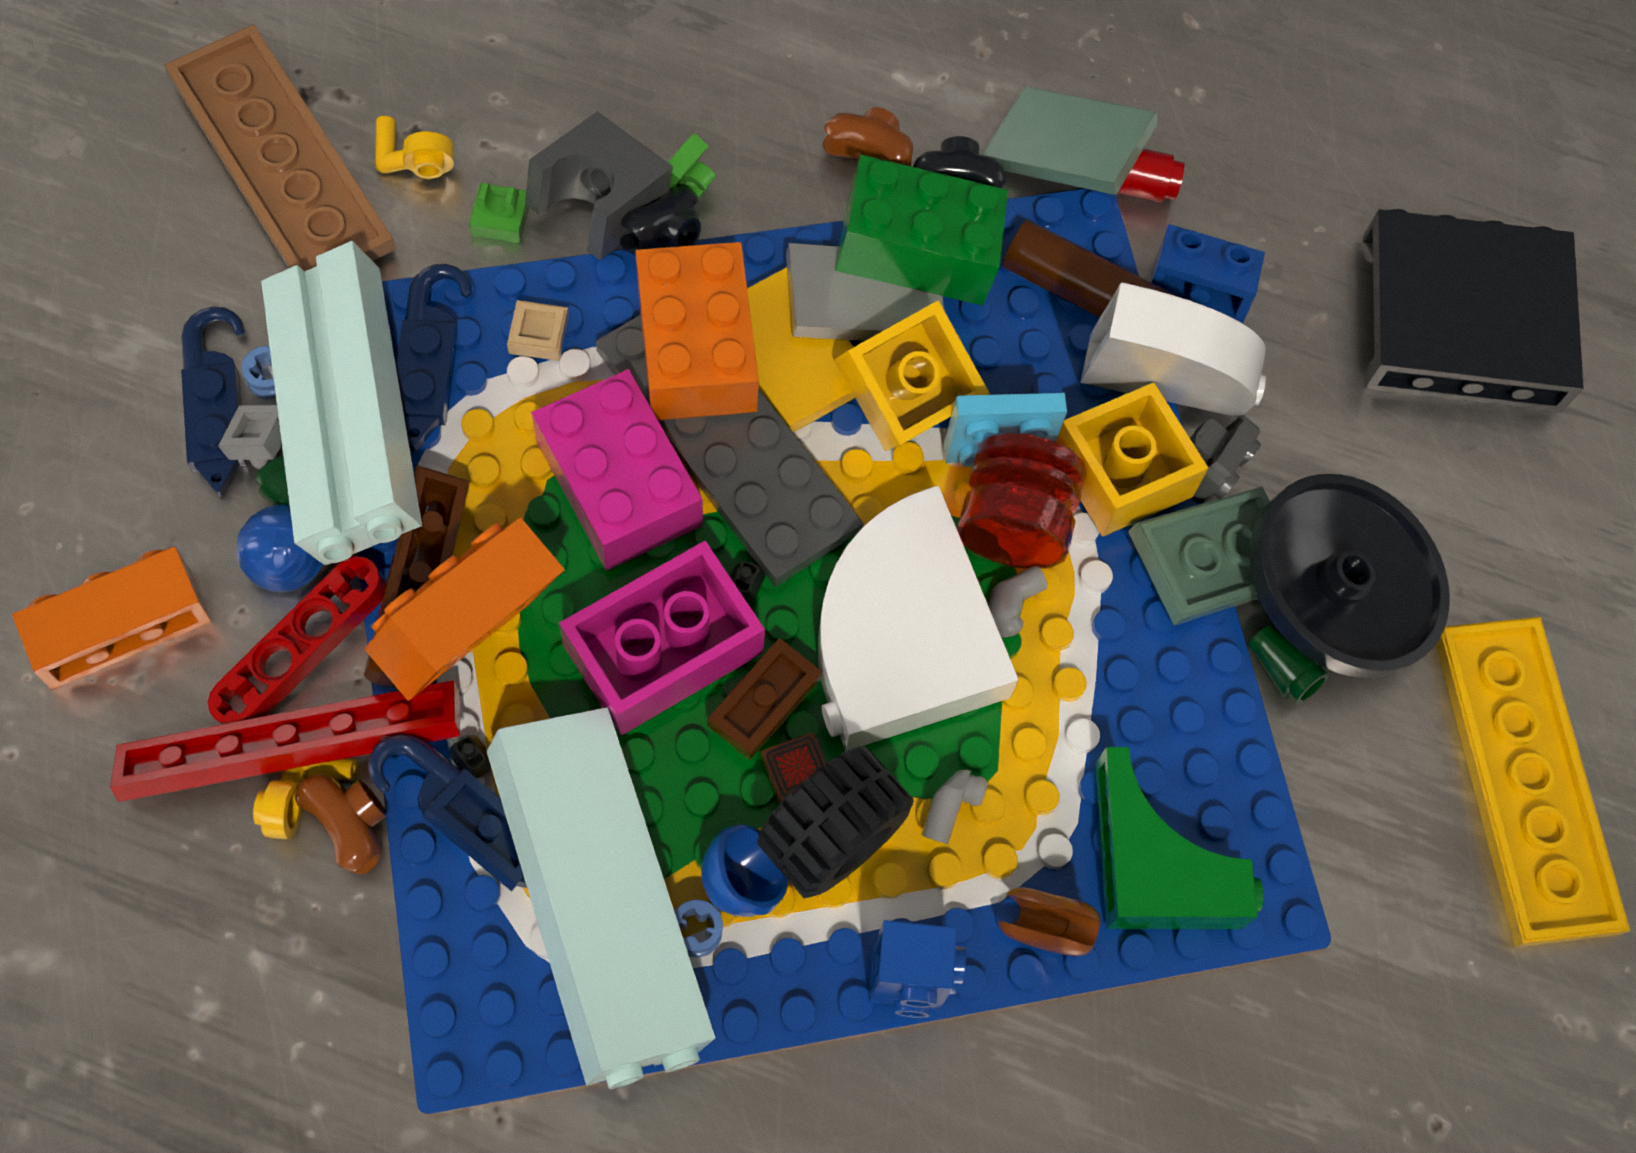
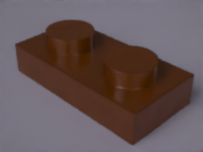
(764, 698)

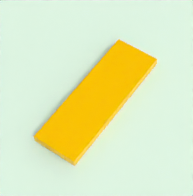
(1530, 783)

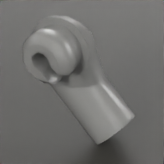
(1008, 598)
(947, 802)

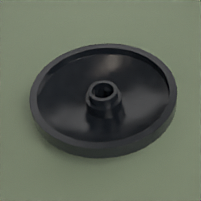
(1349, 576)

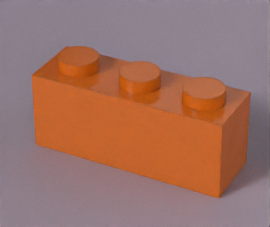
(110, 617)

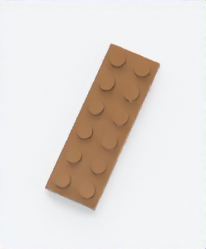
(276, 150)

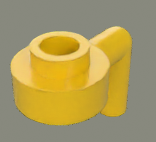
(423, 152)
(276, 806)

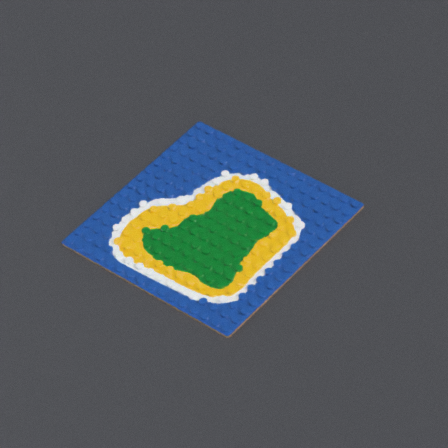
(1090, 666)

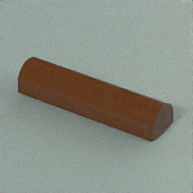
(1067, 268)
(424, 548)

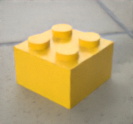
(910, 375)
(1133, 458)

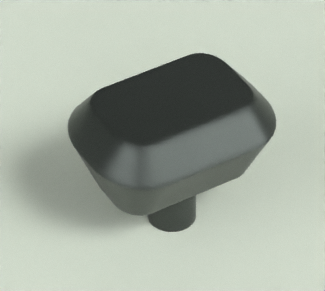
(748, 579)
(470, 755)

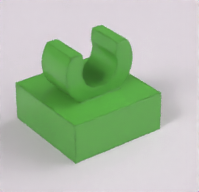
(688, 170)
(499, 213)

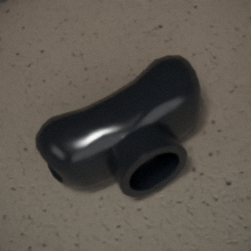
(961, 159)
(665, 223)

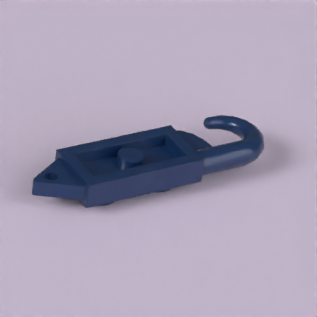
(427, 354)
(209, 398)
(456, 807)

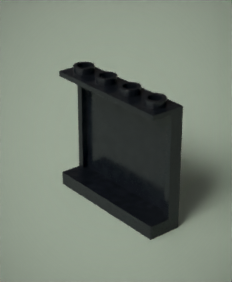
(1474, 311)

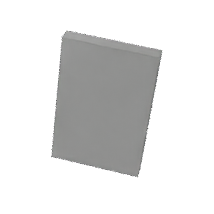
(843, 304)

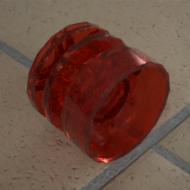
(1022, 501)

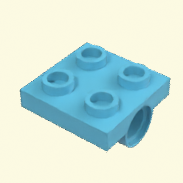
(984, 416)

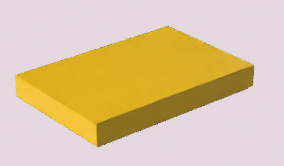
(793, 372)

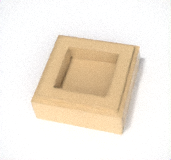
(538, 330)

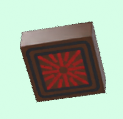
(791, 763)

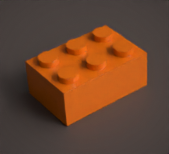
(697, 331)
(461, 605)

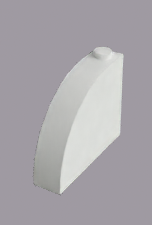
(1179, 345)
(907, 628)

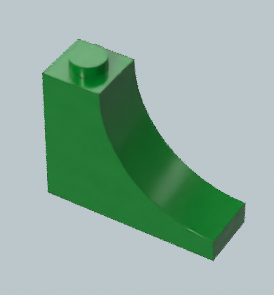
(1156, 874)

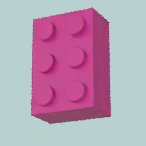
(618, 469)
(662, 637)

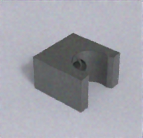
(599, 166)

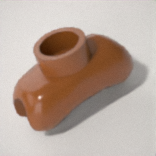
(871, 135)
(347, 817)
(1053, 922)

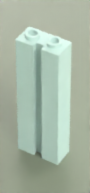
(339, 406)
(599, 898)

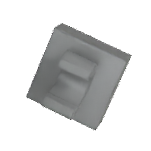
(253, 435)

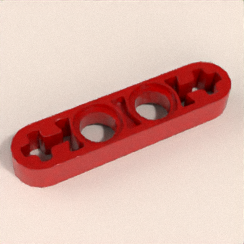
(291, 636)

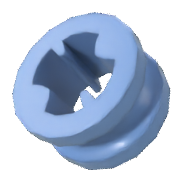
(251, 372)
(702, 912)

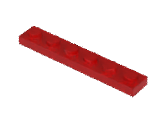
(281, 741)

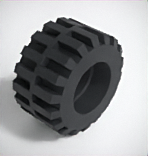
(834, 821)

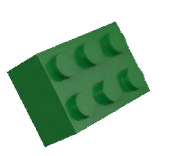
(922, 230)

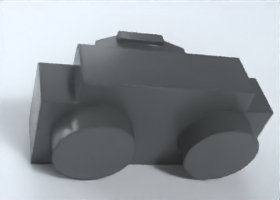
(1223, 452)

